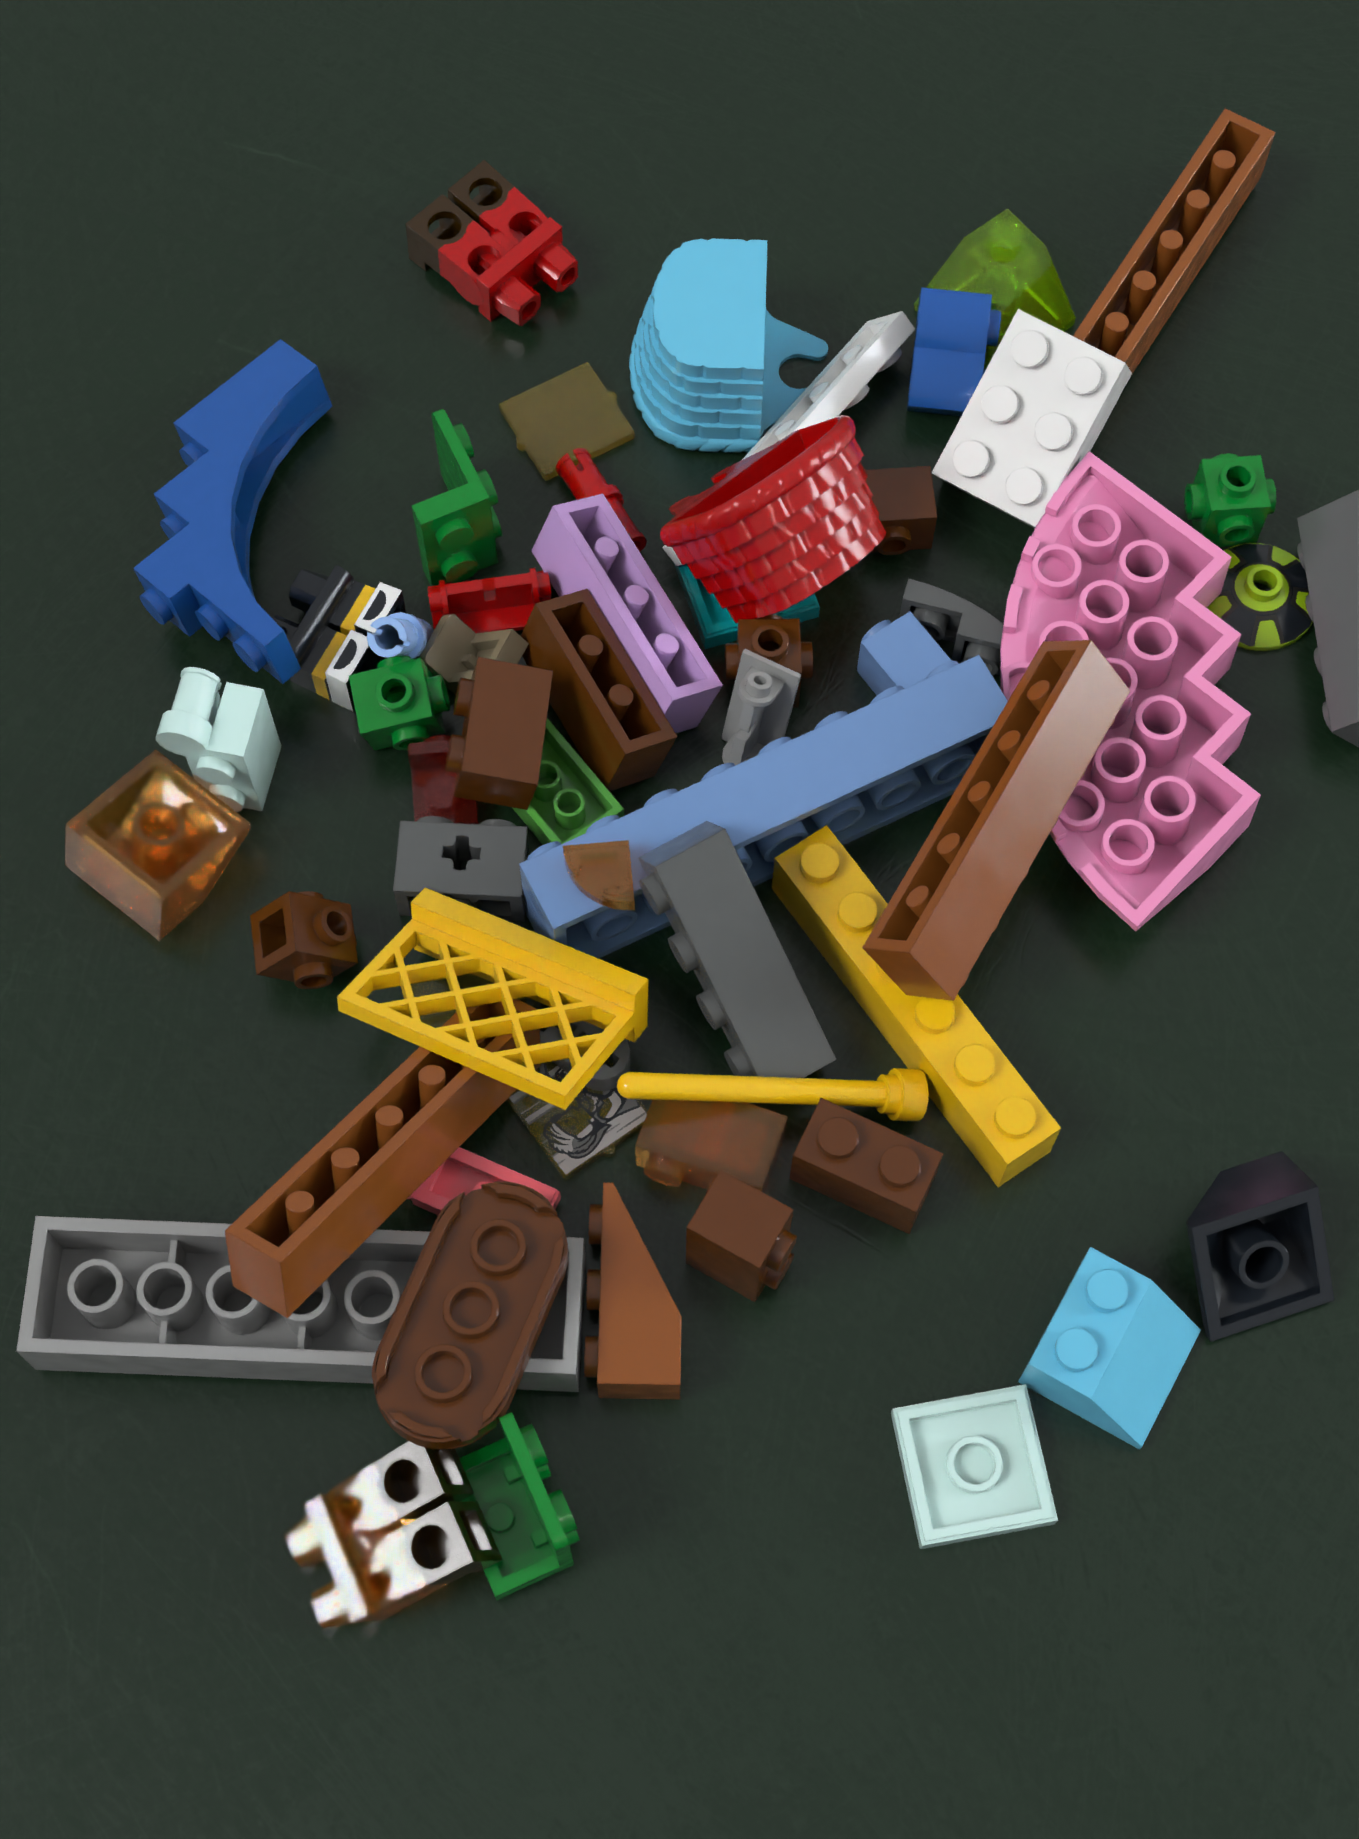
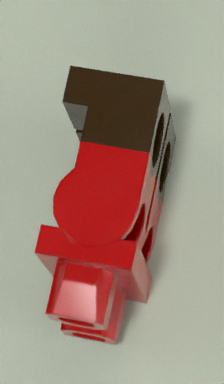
(492, 246)

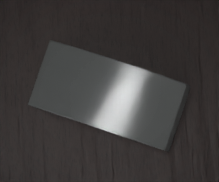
(957, 621)

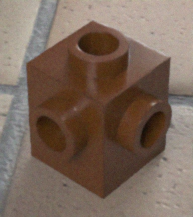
(775, 640)
(304, 939)

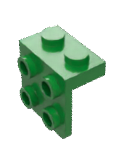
(460, 525)
(525, 1521)

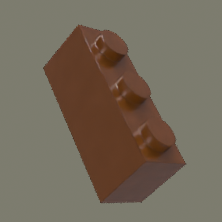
(597, 690)

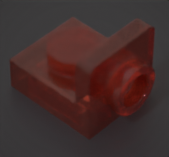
(434, 786)

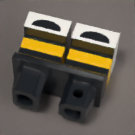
(334, 630)

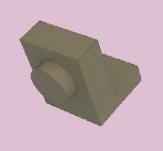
(455, 649)

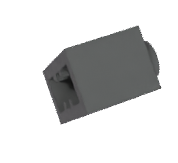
(432, 855)

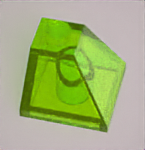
(1014, 268)

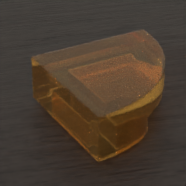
(602, 872)

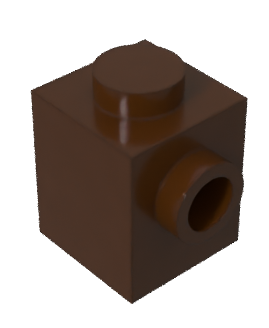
(905, 507)

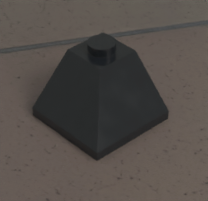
(1258, 1246)

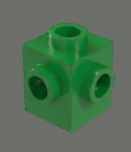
(1230, 499)
(399, 703)

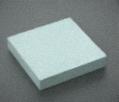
(973, 1466)

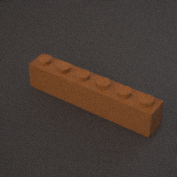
(1178, 239)
(997, 820)
(363, 1170)

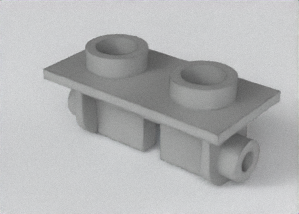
(758, 706)

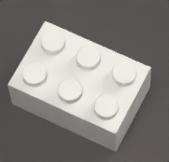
(1031, 418)

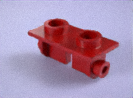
(491, 602)

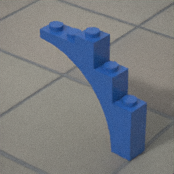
(210, 508)

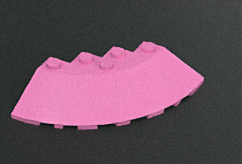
(1139, 586)

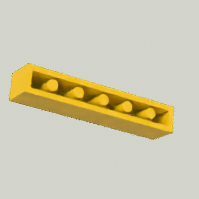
(962, 1064)

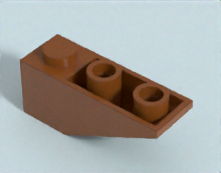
(637, 1317)

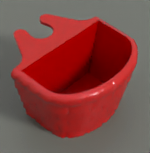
(779, 521)

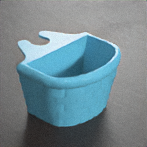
(712, 350)

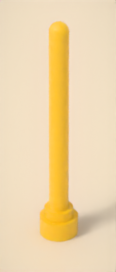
(898, 1094)

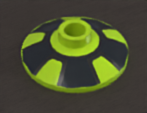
(1262, 617)

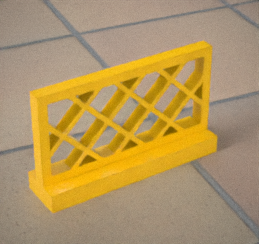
(520, 966)

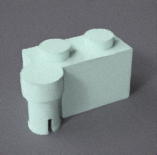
(225, 739)

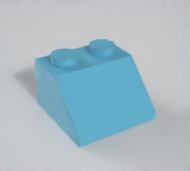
(1112, 1349)

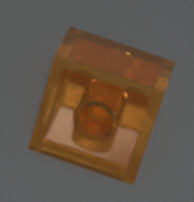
(154, 843)

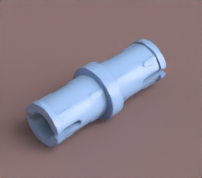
(399, 635)

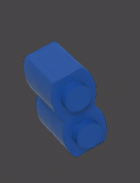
(950, 349)

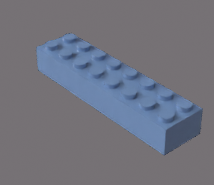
(843, 774)

